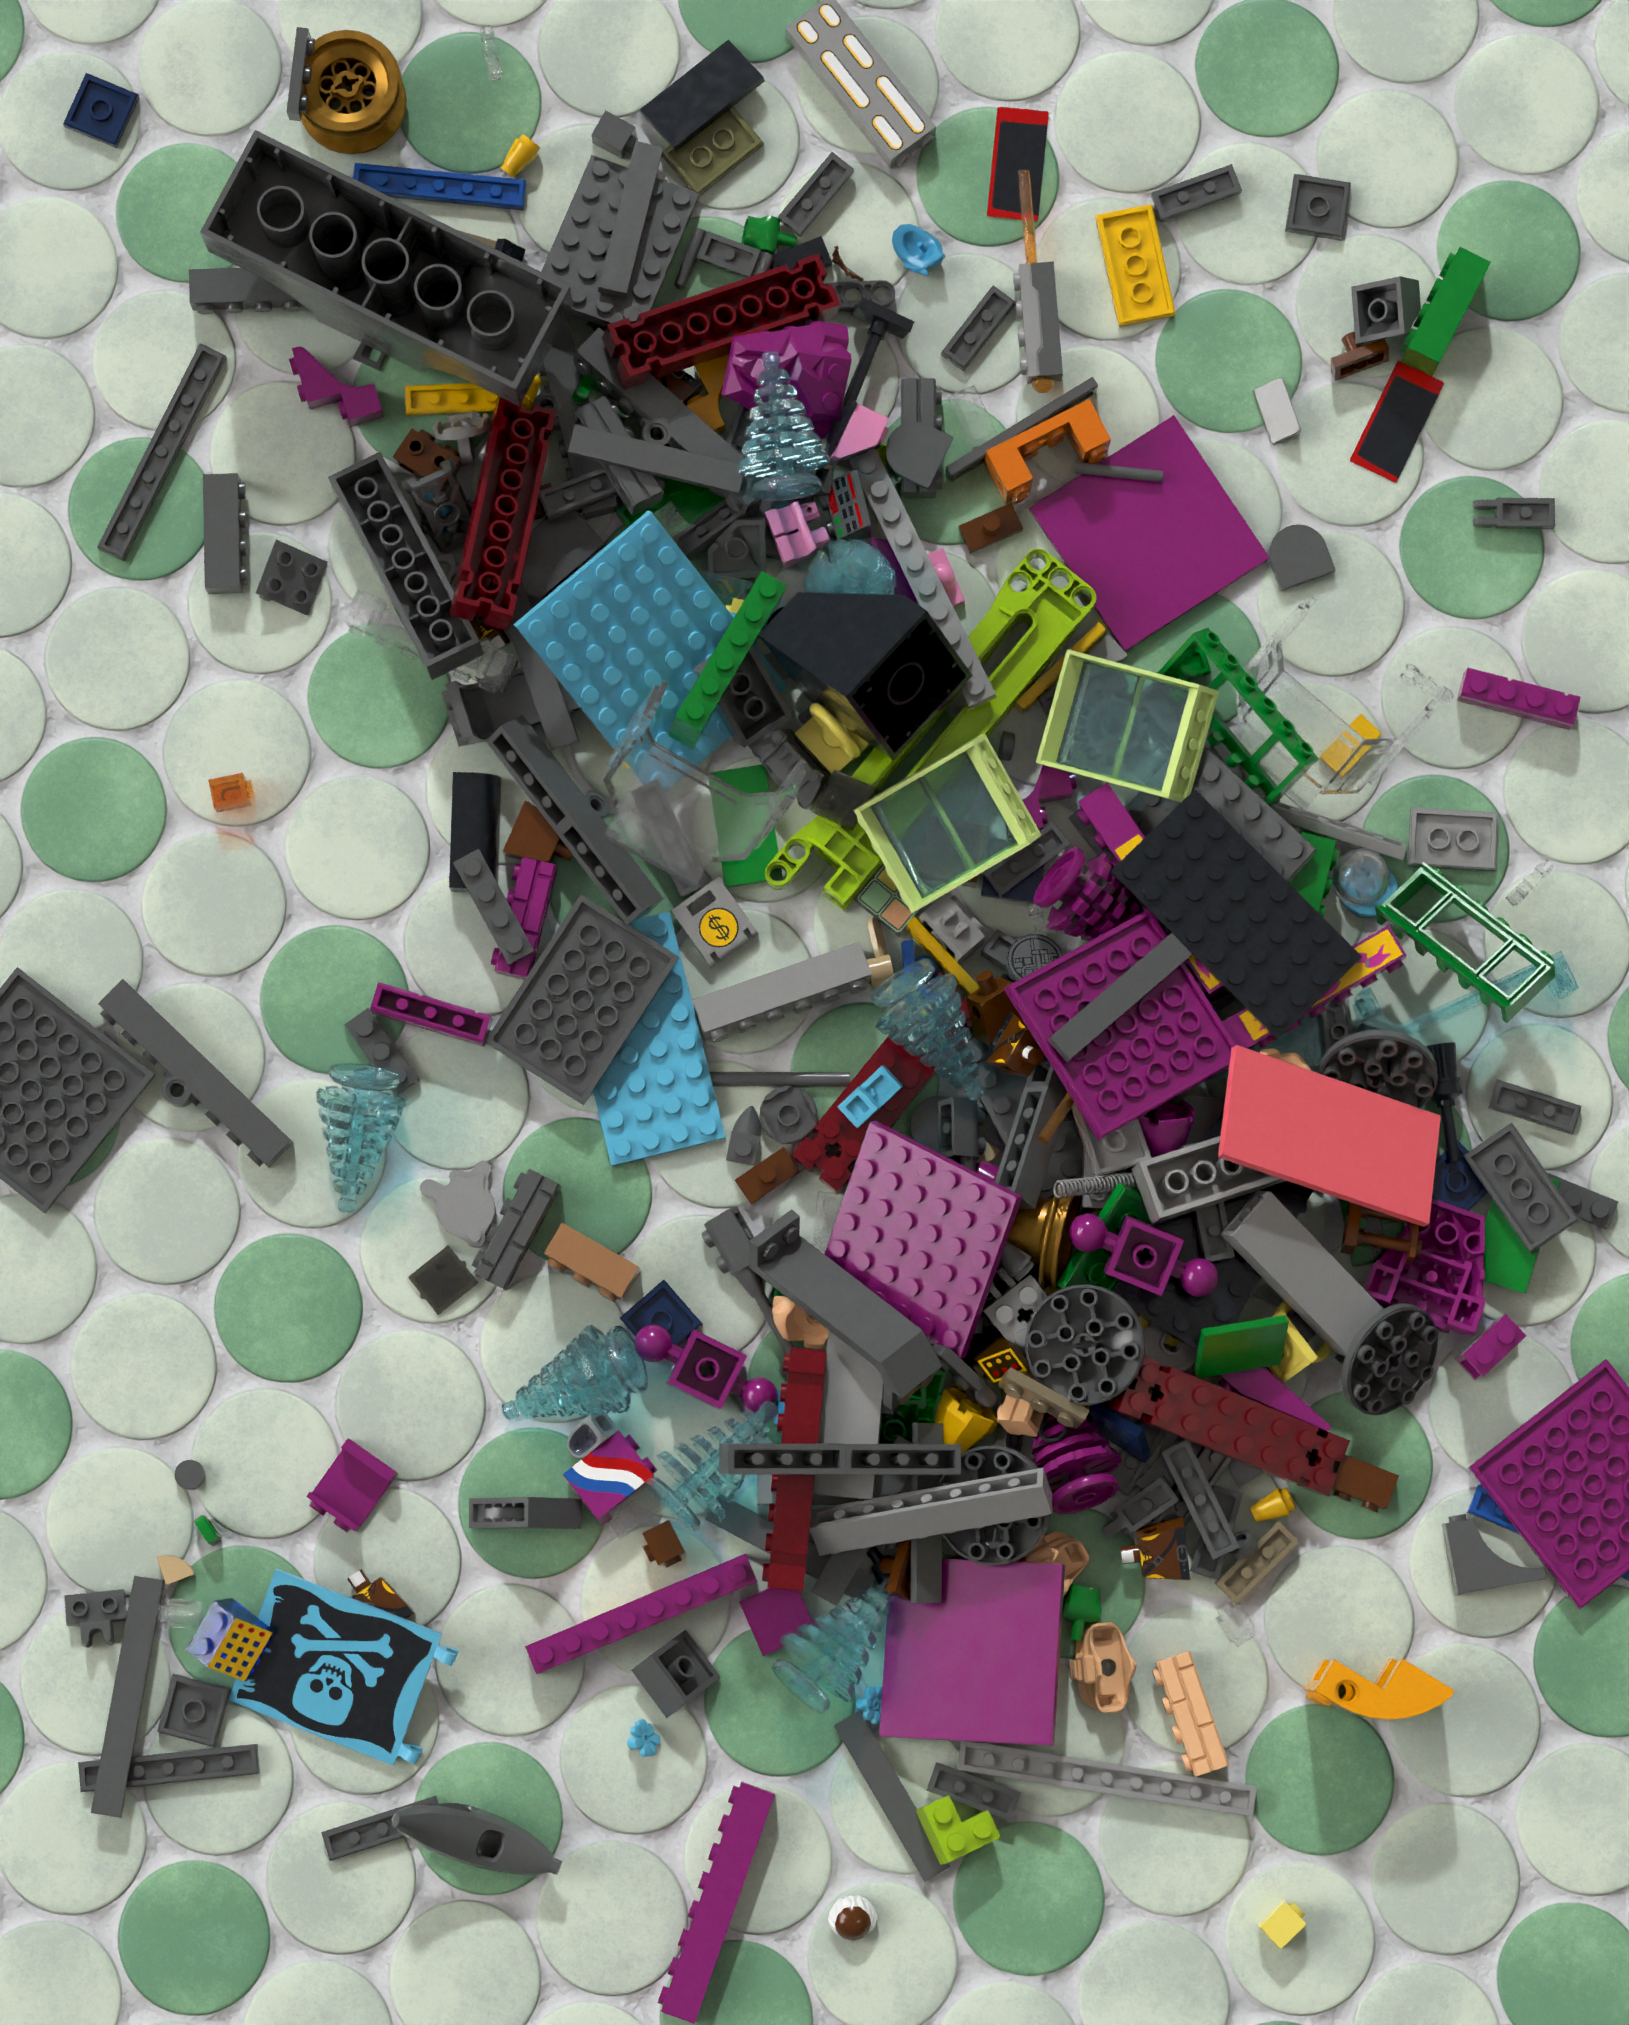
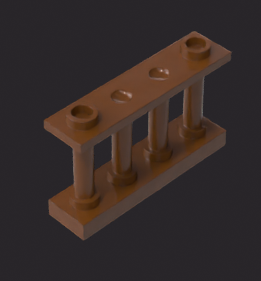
(1354, 1236)

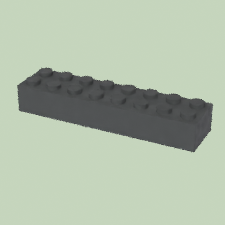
(405, 565)

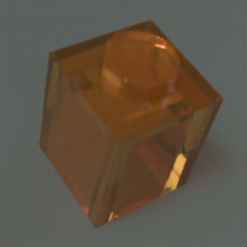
(231, 792)

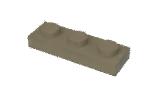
(1043, 1398)
(1250, 1571)

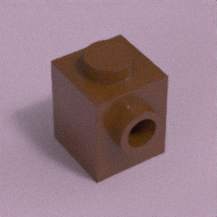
(663, 1544)

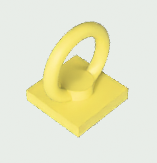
(830, 740)
(1296, 1351)

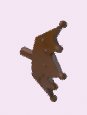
(837, 260)

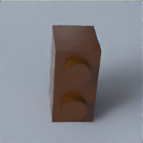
(1364, 1483)

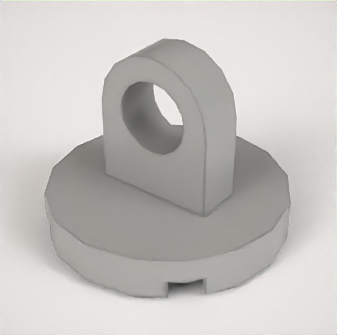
(463, 428)

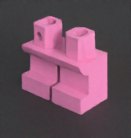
(792, 533)

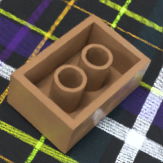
(591, 1263)

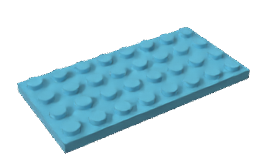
(659, 1084)

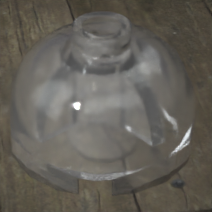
(1361, 890)

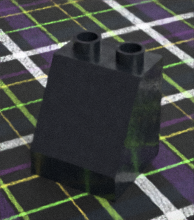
(868, 662)

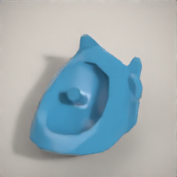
(917, 248)

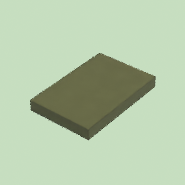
(714, 152)

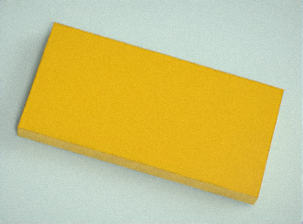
(1135, 265)

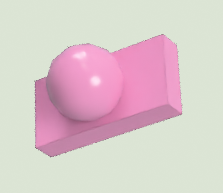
(947, 577)

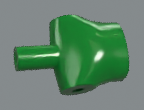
(765, 234)
(1081, 1607)

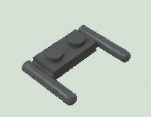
(723, 254)

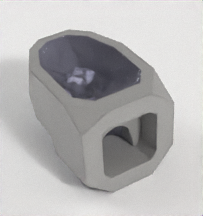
(590, 1434)

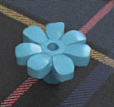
(871, 1704)
(643, 1738)

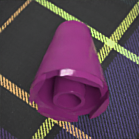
(1167, 1127)

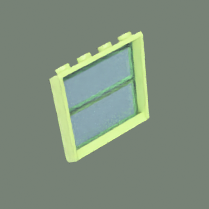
(1127, 726)
(947, 823)

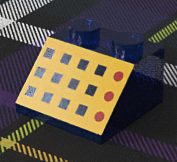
(230, 1639)

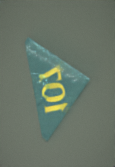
(725, 586)

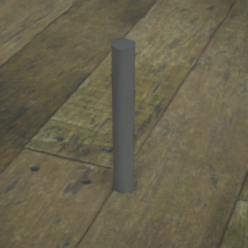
(1119, 472)

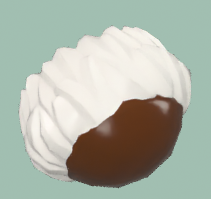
(852, 1917)

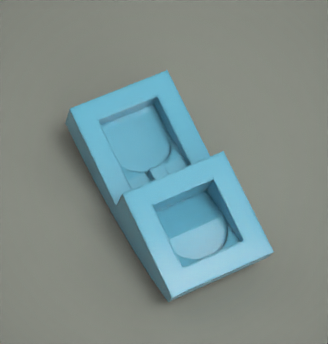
(870, 1096)

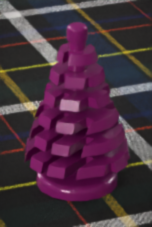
(1083, 896)
(1076, 1466)

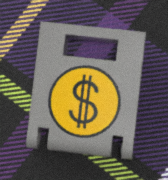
(717, 926)

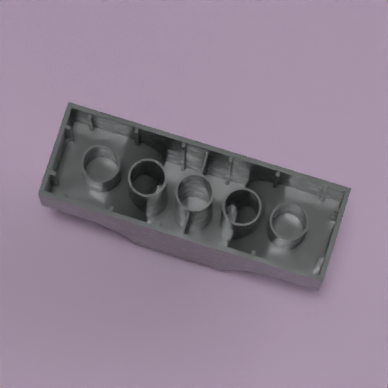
(386, 270)

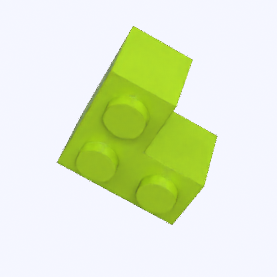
(949, 1835)

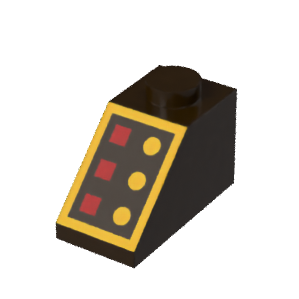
(995, 1357)

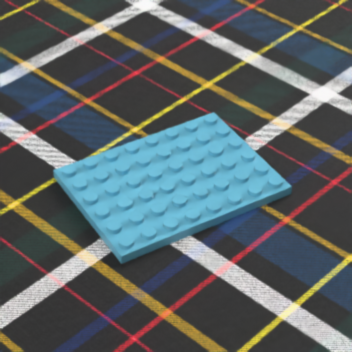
(628, 625)

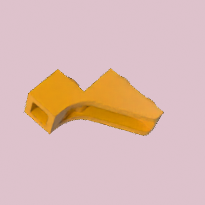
(712, 377)

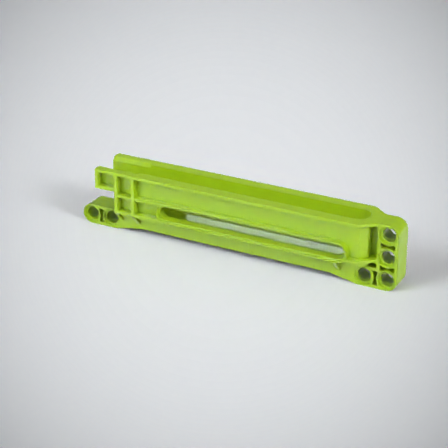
(1052, 623)

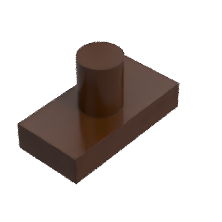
(1358, 357)
(990, 528)
(767, 1175)
(899, 1570)

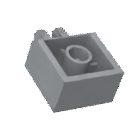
(953, 928)
(1005, 1305)

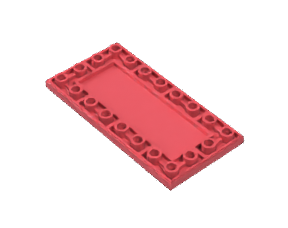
(1329, 1136)

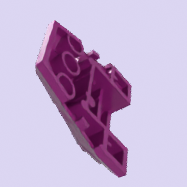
(813, 358)
(1446, 1275)

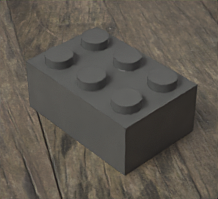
(751, 701)

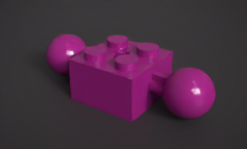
(1090, 1233)
(655, 1344)

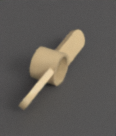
(881, 965)

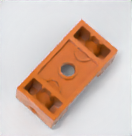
(1006, 460)

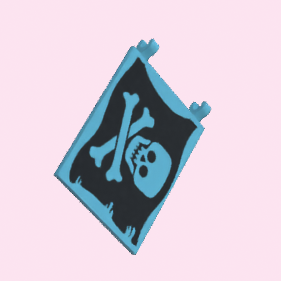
(340, 1668)

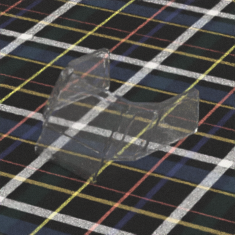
(1345, 756)
(680, 812)

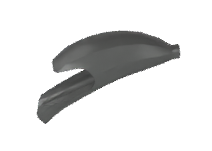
(475, 1838)

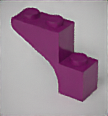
(322, 388)
(1050, 787)

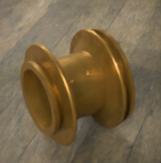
(343, 60)
(1045, 1235)

